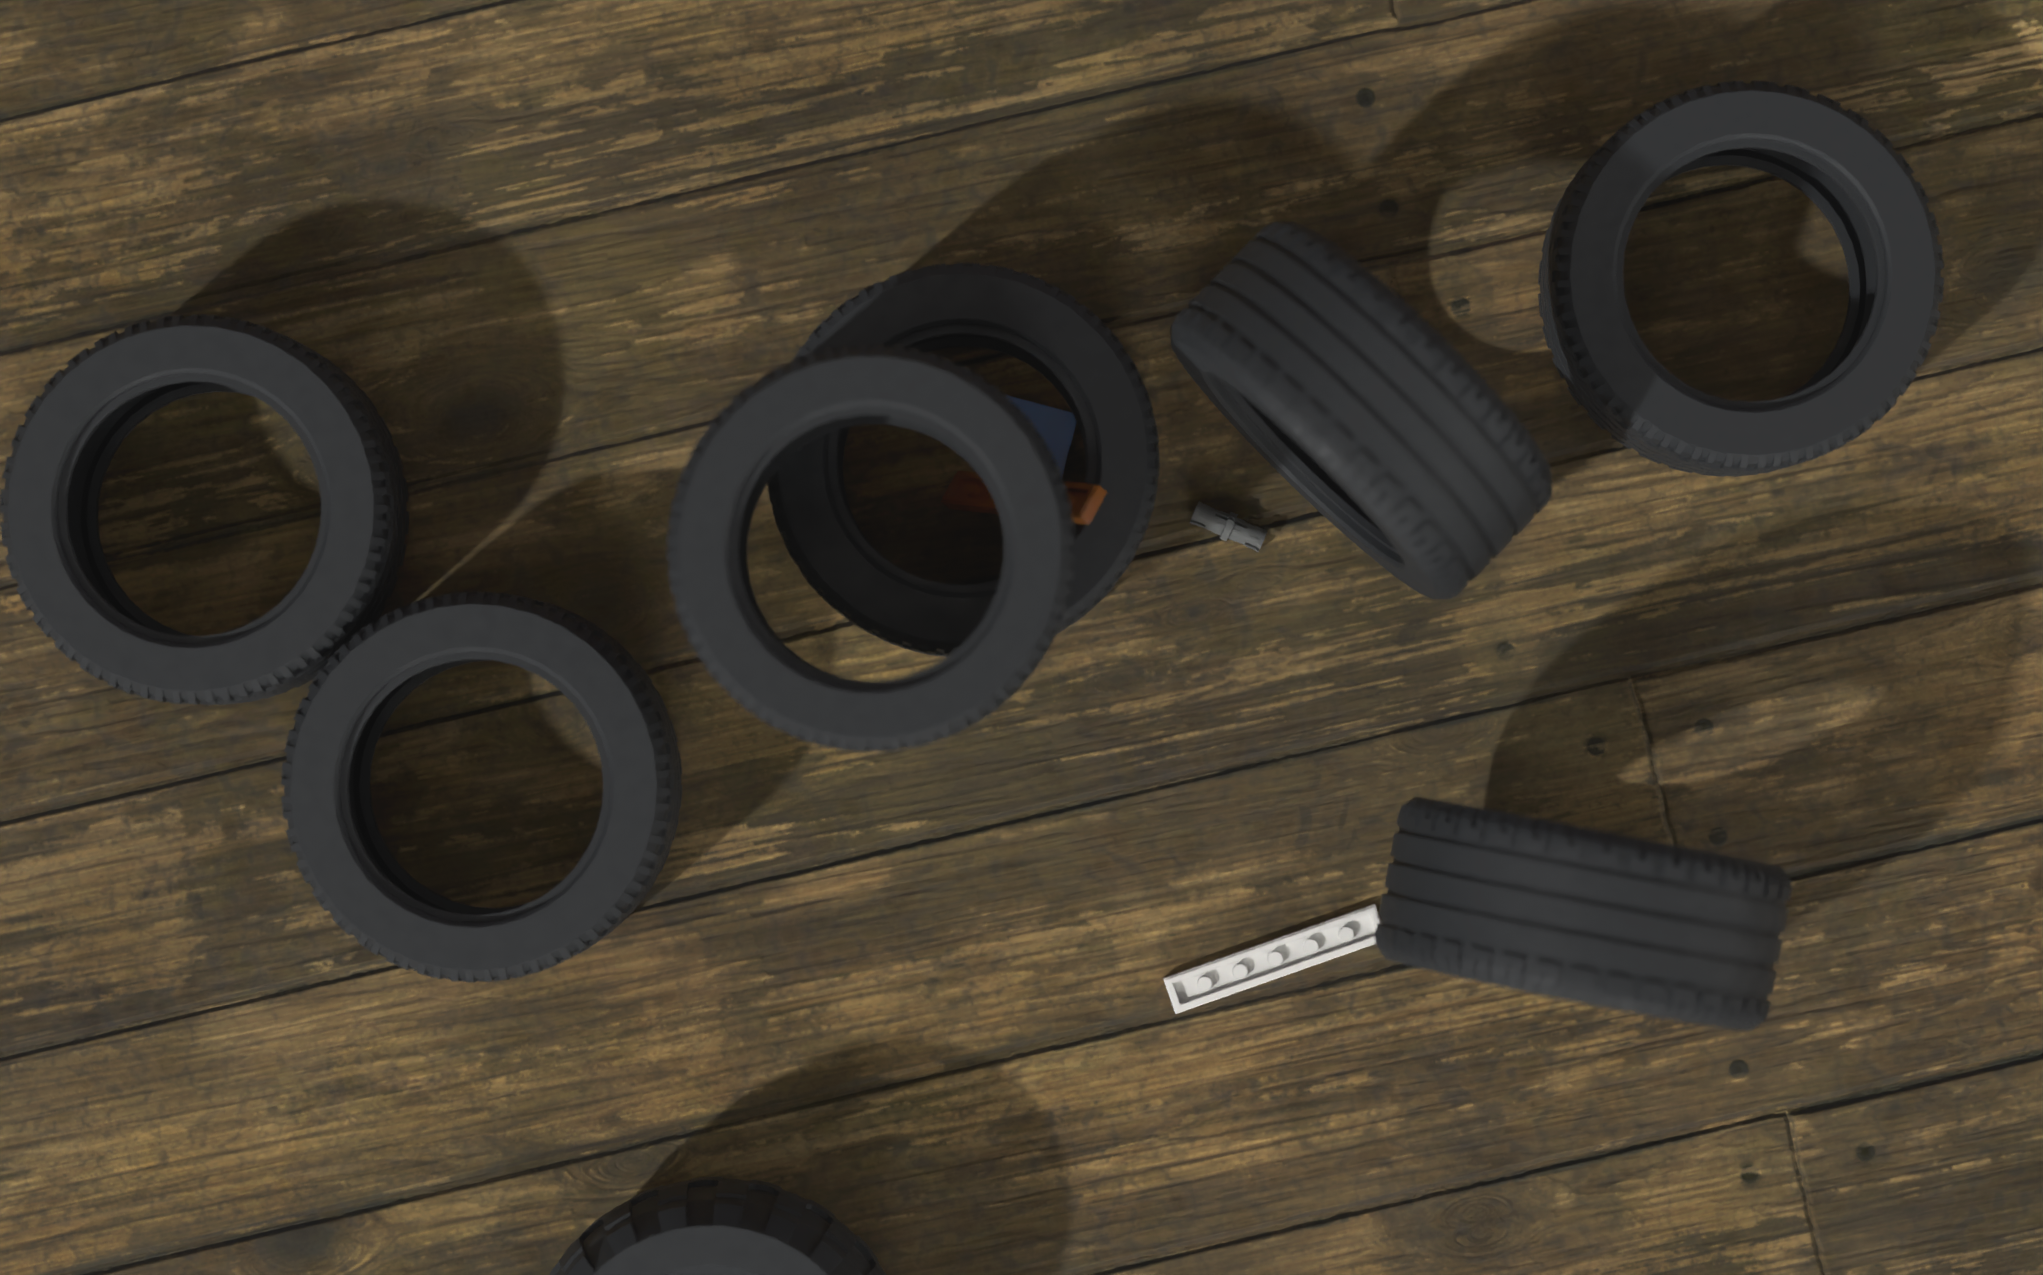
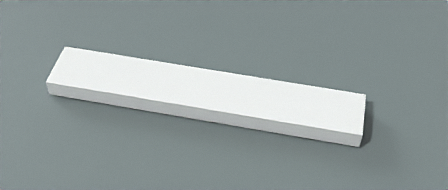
(1273, 959)

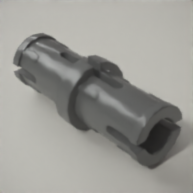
(1228, 526)

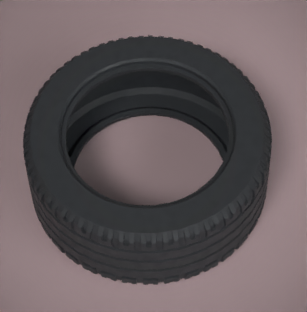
(1861, 192)
(1363, 408)
(770, 425)
(58, 482)
(332, 805)
(1583, 914)

